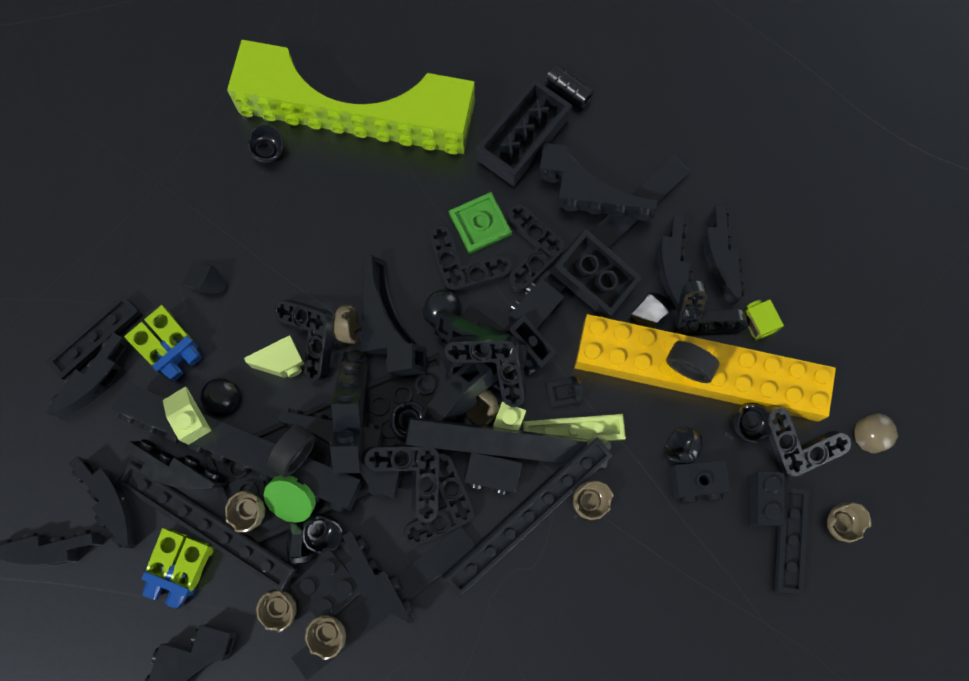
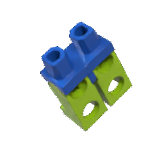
(168, 351)
(175, 566)

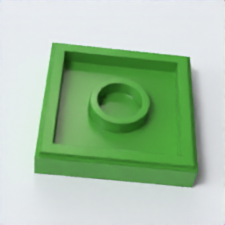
(480, 222)

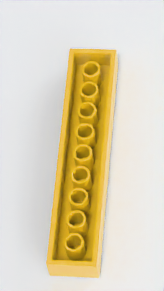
(742, 375)

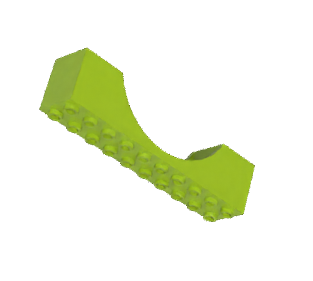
(428, 115)

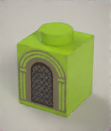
(762, 319)

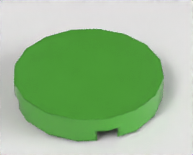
(289, 499)

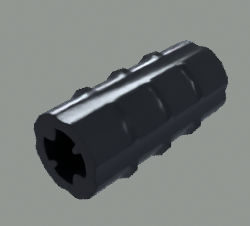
(569, 86)

